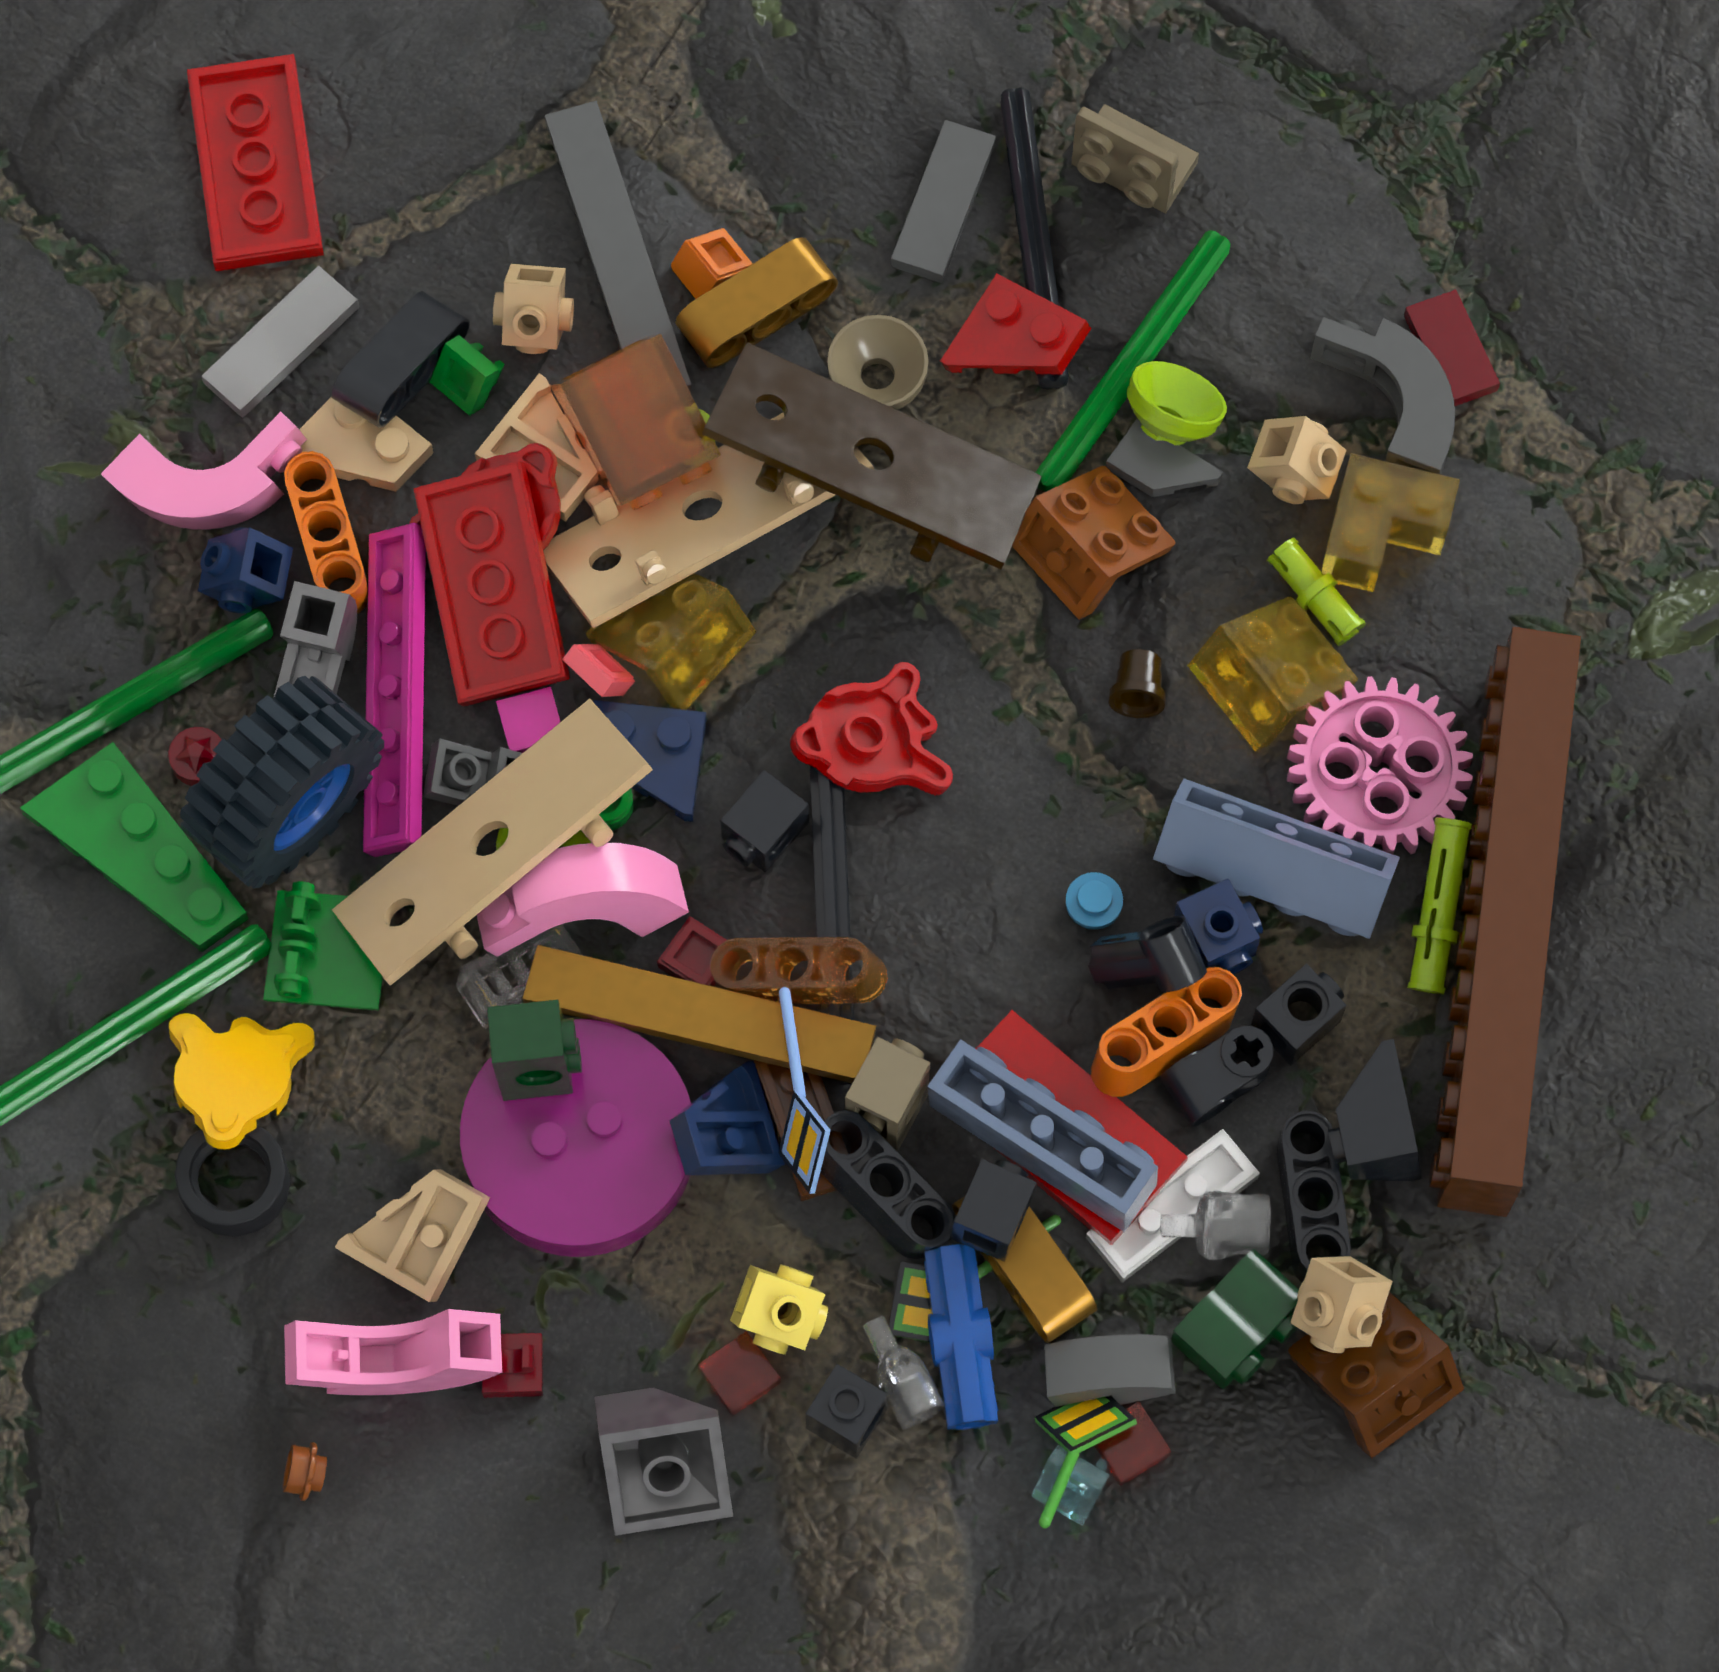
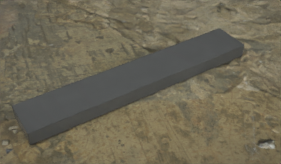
(610, 228)

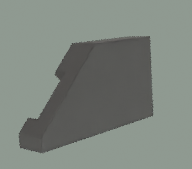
(1158, 465)

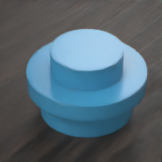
(1094, 900)

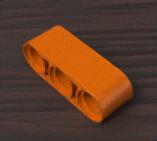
(325, 510)
(1154, 1053)

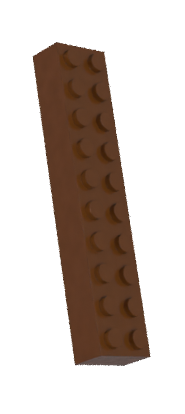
(1508, 923)

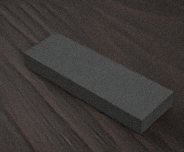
(943, 201)

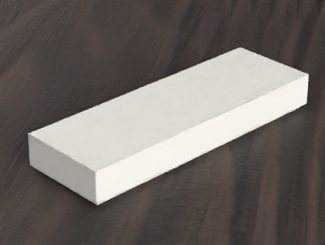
(1211, 1167)

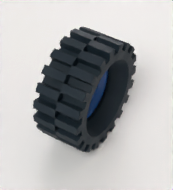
(281, 781)

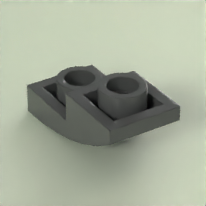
(461, 770)
(1115, 1365)

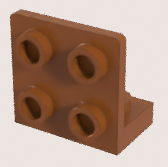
(1088, 537)

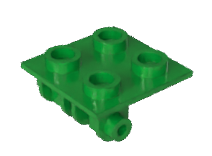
(315, 955)

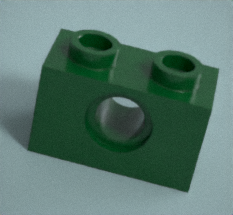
(533, 1049)

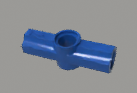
(960, 1337)

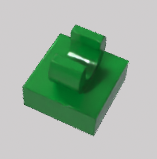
(465, 374)

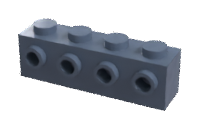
(1276, 859)
(1043, 1135)

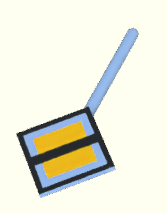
(805, 1131)

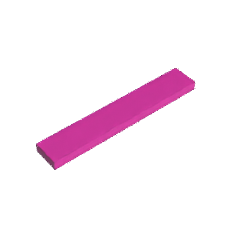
(395, 687)

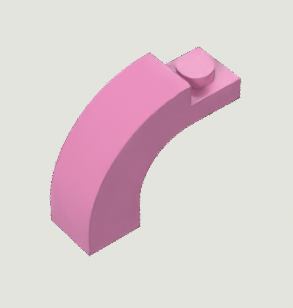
(208, 496)
(585, 883)
(394, 1359)

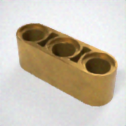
(756, 302)
(1041, 1280)

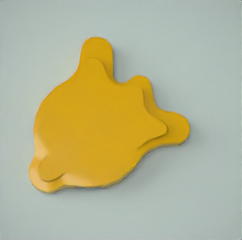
(234, 1074)

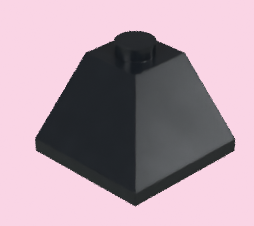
(1376, 1123)

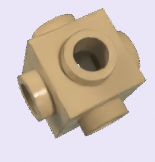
(533, 308)
(1297, 459)
(1341, 1303)

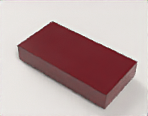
(1451, 337)

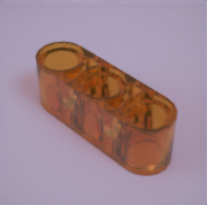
(822, 980)

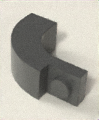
(1407, 376)

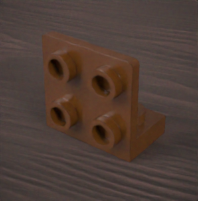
(1388, 1384)

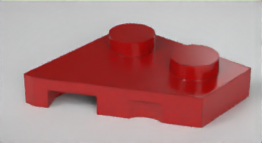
(1015, 333)

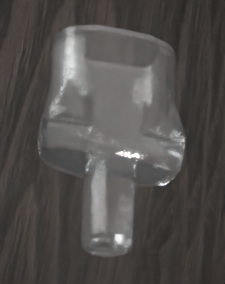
(1224, 1224)
(902, 1377)

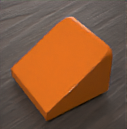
(708, 261)

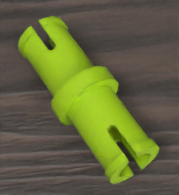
(1316, 591)

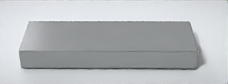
(280, 341)

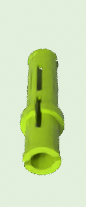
(1439, 906)

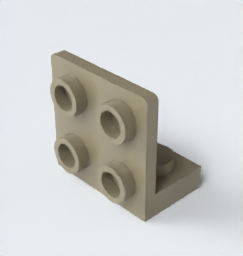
(1131, 157)

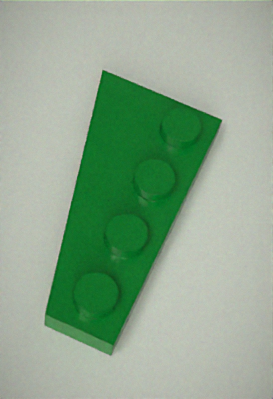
(130, 837)

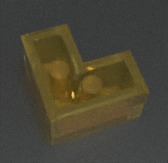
(1384, 506)

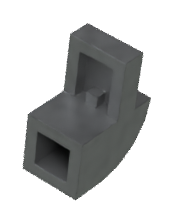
(318, 634)

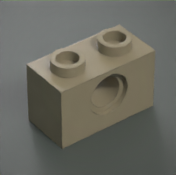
(890, 1088)

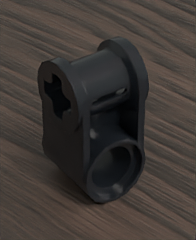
(1210, 1078)

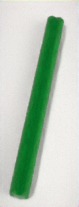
(1140, 348)
(133, 698)
(132, 1021)

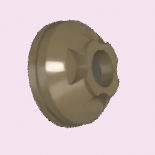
(884, 342)

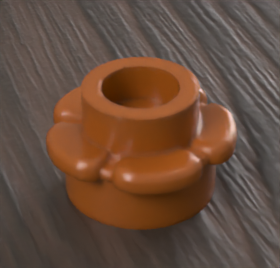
(304, 1471)

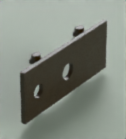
(934, 479)

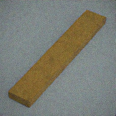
(696, 1013)

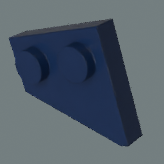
(671, 746)
(728, 1128)

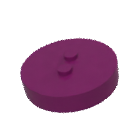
(584, 1165)

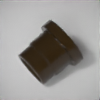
(1138, 685)

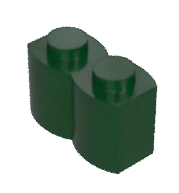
(1238, 1321)

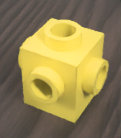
(764, 1295)

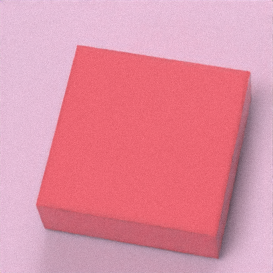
(599, 669)

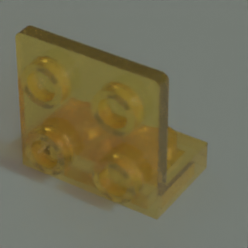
(679, 636)
(1269, 669)

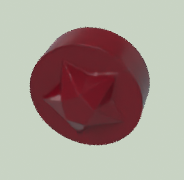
(190, 751)

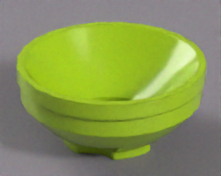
(1174, 402)

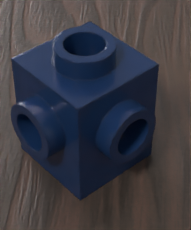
(244, 570)
(1222, 926)

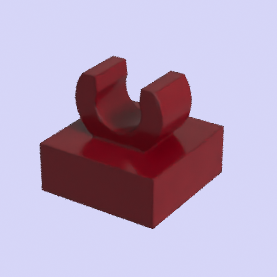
(520, 1367)

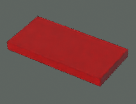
(255, 162)
(491, 583)
(1035, 1057)

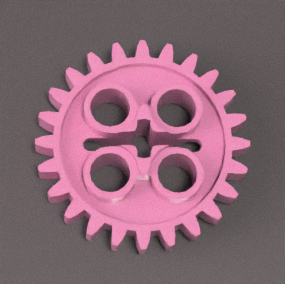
(1412, 731)

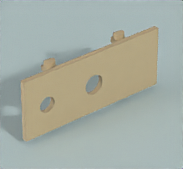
(661, 543)
(541, 800)

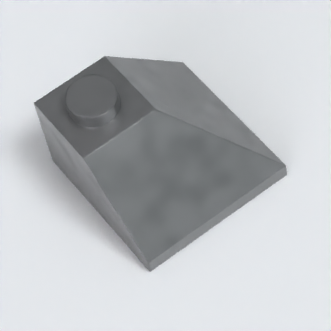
(661, 1460)

